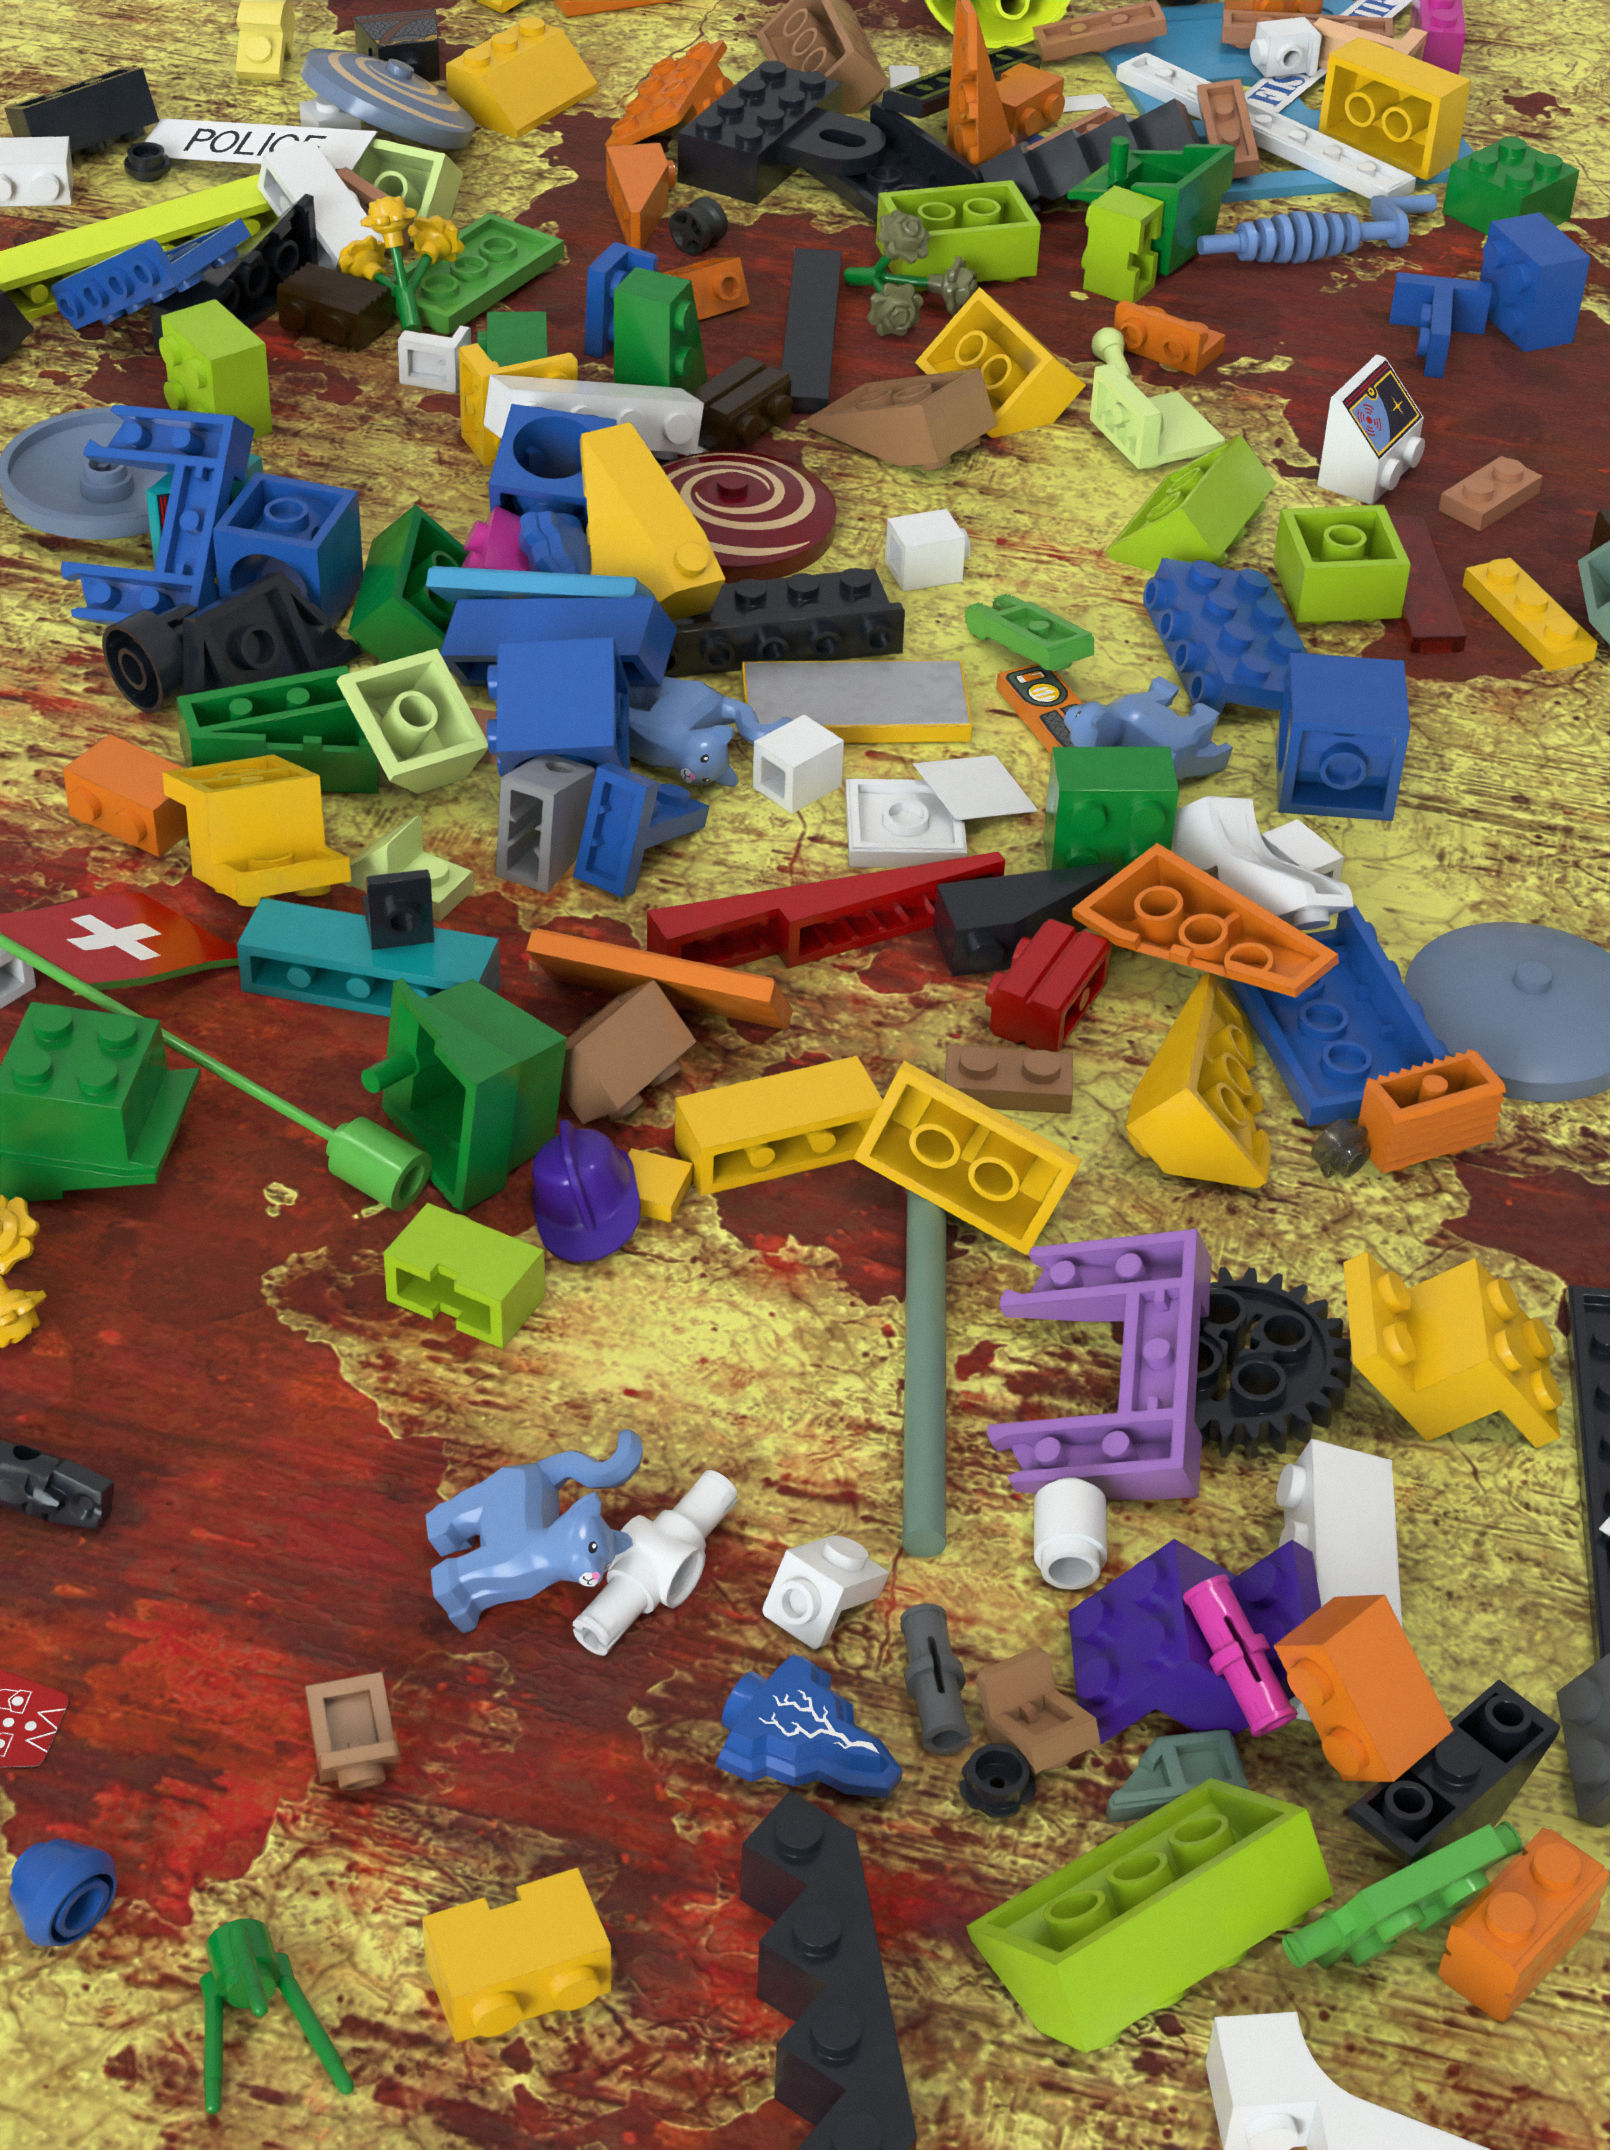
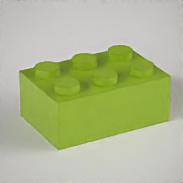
(979, 222)

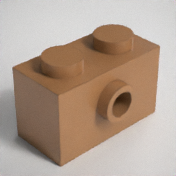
(621, 1052)

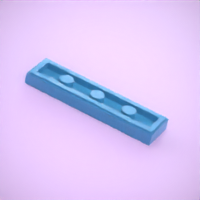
(476, 583)

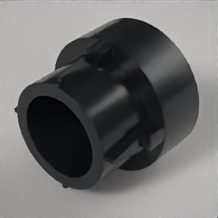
(147, 656)

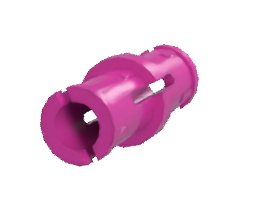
(1240, 1655)

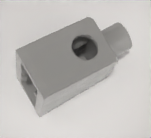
(542, 820)

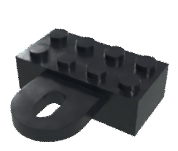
(772, 128)

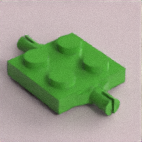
(1411, 1898)

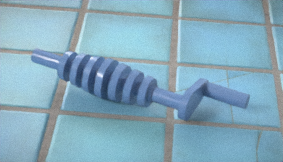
(1316, 235)

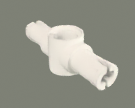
(660, 1564)

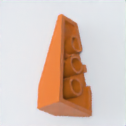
(975, 112)
(1193, 919)

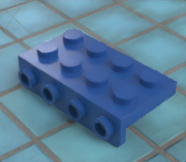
(143, 275)
(1222, 632)
(1342, 1026)

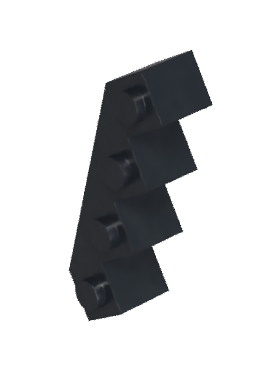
(1063, 162)
(827, 1975)

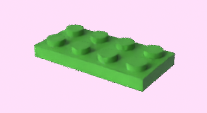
(494, 263)

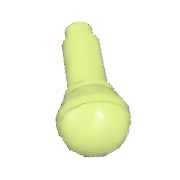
(1109, 347)

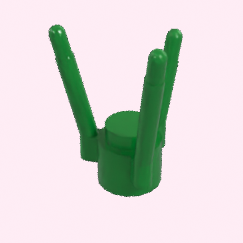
(247, 1975)

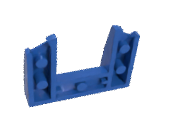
(206, 458)

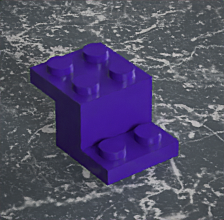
(1145, 1651)

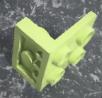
(1149, 428)

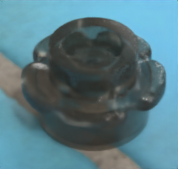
(1341, 1149)

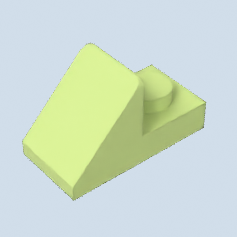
(403, 852)

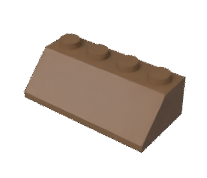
(826, 40)

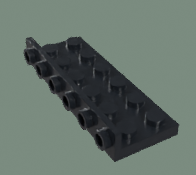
(789, 621)

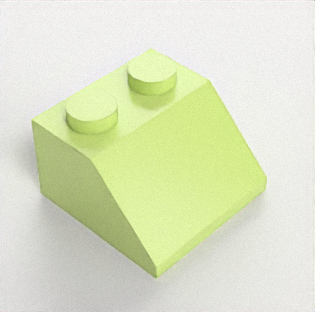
(420, 176)
(416, 721)

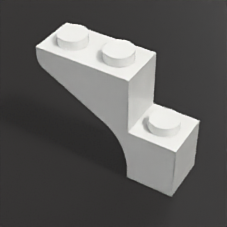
(1226, 843)
(1278, 2097)

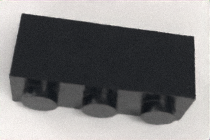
(89, 111)

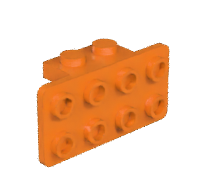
(673, 93)

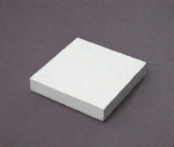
(899, 824)

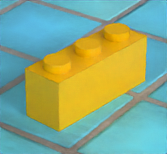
(775, 1124)

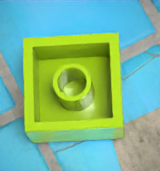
(215, 365)
(1341, 563)

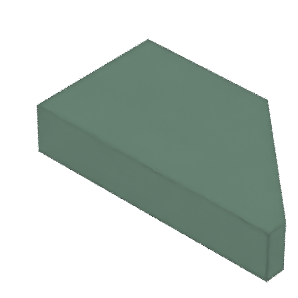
(1173, 1768)

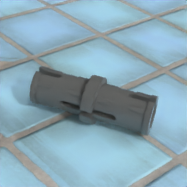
(935, 1679)

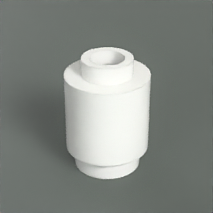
(1070, 1533)

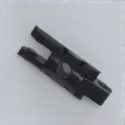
(52, 1487)

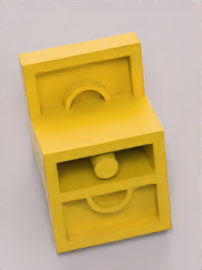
(257, 828)
(1452, 1349)

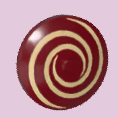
(756, 511)

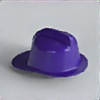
(584, 1195)

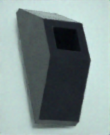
(1462, 1779)

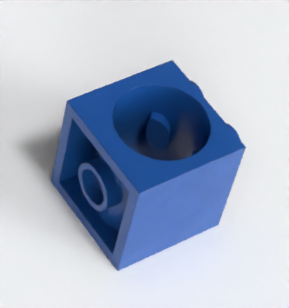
(541, 462)
(296, 530)
(560, 702)
(1342, 736)

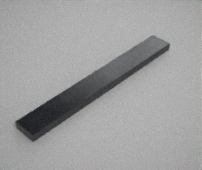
(1589, 1366)

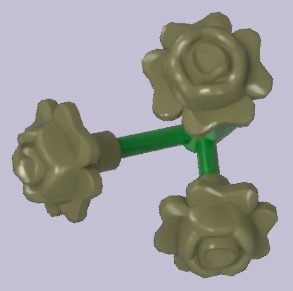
(896, 306)

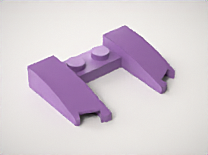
(1160, 1293)

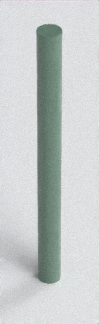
(925, 1380)

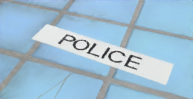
(251, 141)

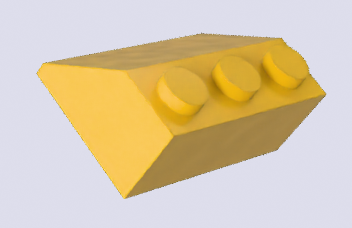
(519, 78)
(1020, 374)
(966, 1158)

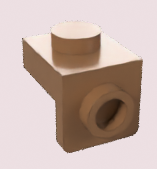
(1031, 1714)
(352, 1731)

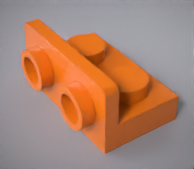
(716, 285)
(1166, 338)

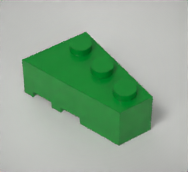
(657, 332)
(289, 716)

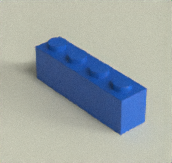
(636, 622)

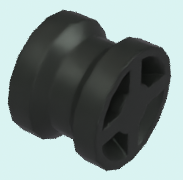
(698, 225)

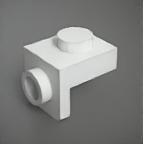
(818, 1584)

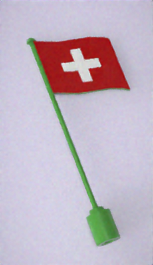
(140, 942)

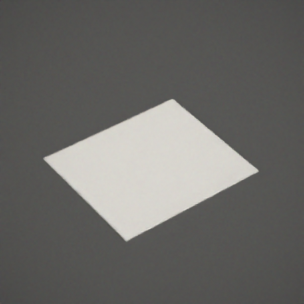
(975, 787)

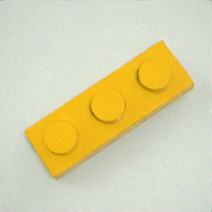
(1529, 614)

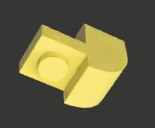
(264, 38)

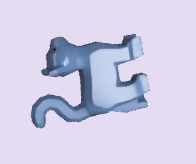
(1148, 722)
(688, 730)
(521, 1531)

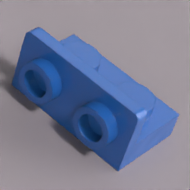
(602, 279)

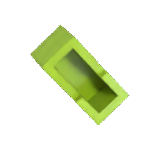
(1119, 244)
(465, 1272)

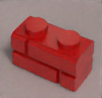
(1048, 986)

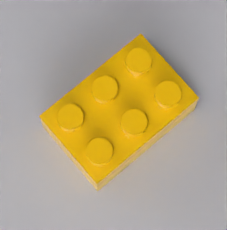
(1394, 107)

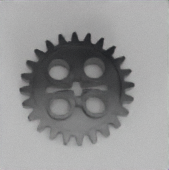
(1284, 1379)

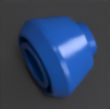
(62, 1890)

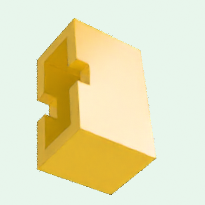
(517, 1957)

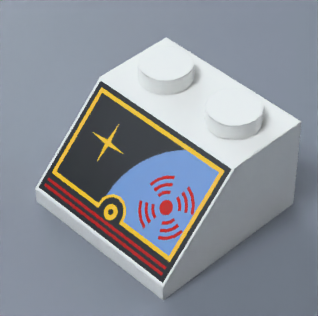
(1370, 434)

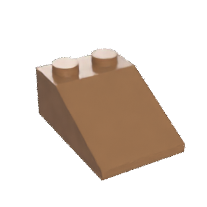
(911, 418)

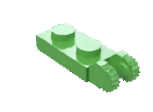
(1030, 632)

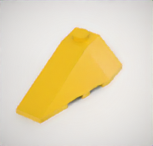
(643, 525)
(1198, 1099)

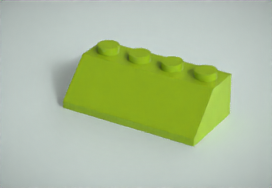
(1154, 1911)

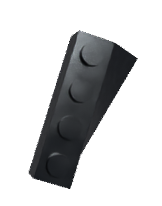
(251, 279)

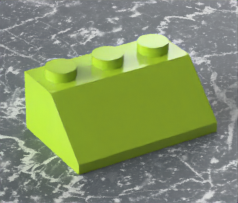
(1197, 510)

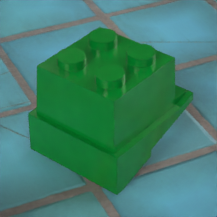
(1185, 180)
(469, 1085)
(87, 1102)

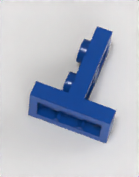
(1438, 308)
(624, 820)

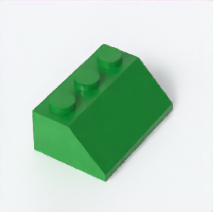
(394, 607)

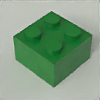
(1508, 183)
(1108, 805)

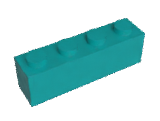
(330, 961)

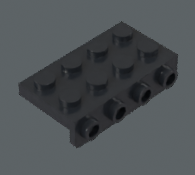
(910, 163)

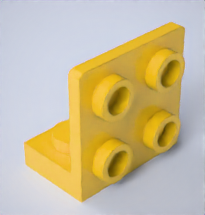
(474, 382)

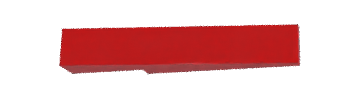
(811, 918)

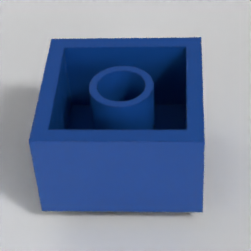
(1534, 280)

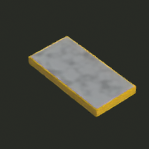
(865, 698)

